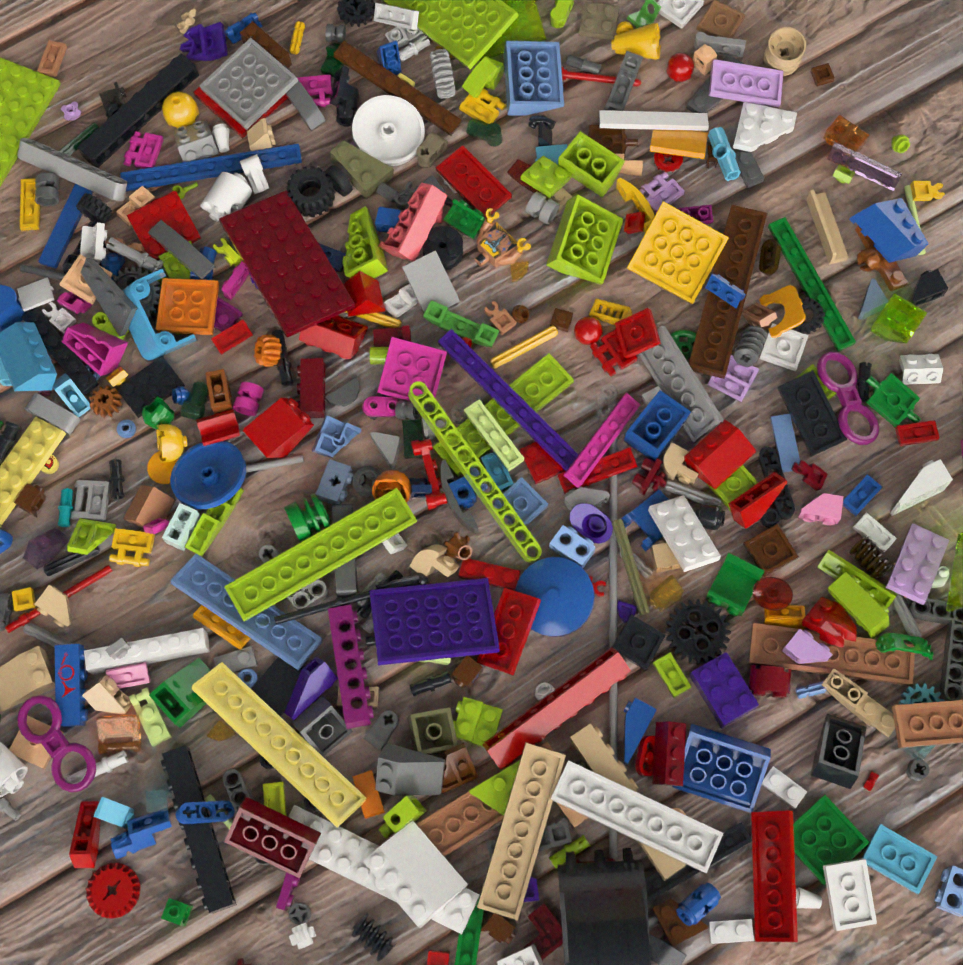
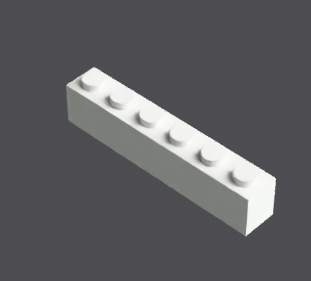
(150, 650)

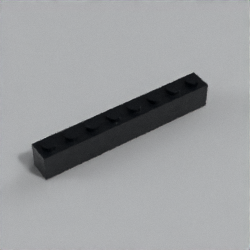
(137, 111)
(200, 836)

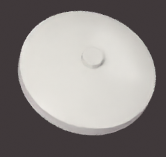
(388, 129)

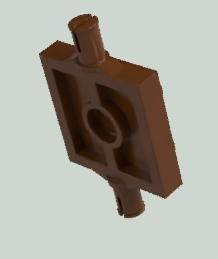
(611, 138)

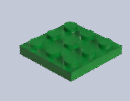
(825, 837)

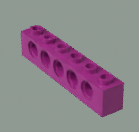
(353, 716)

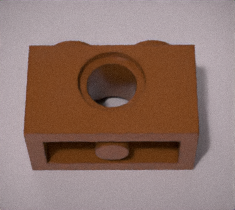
(219, 391)

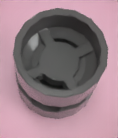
(47, 189)

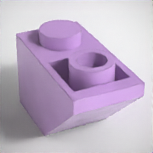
(805, 649)

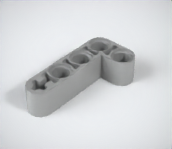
(306, 592)

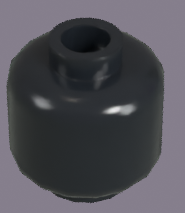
(711, 516)

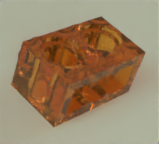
(848, 133)

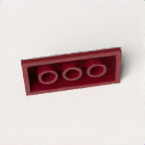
(272, 837)

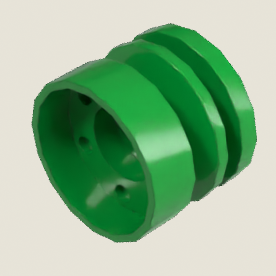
(308, 517)

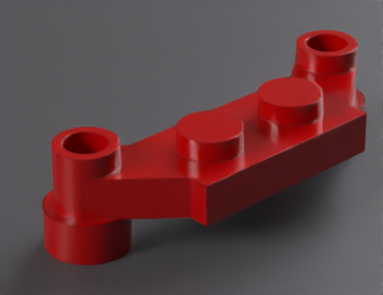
(435, 498)

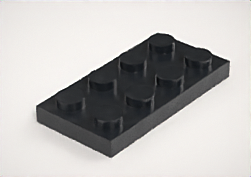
(811, 413)

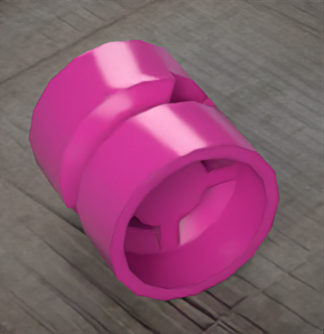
(248, 398)

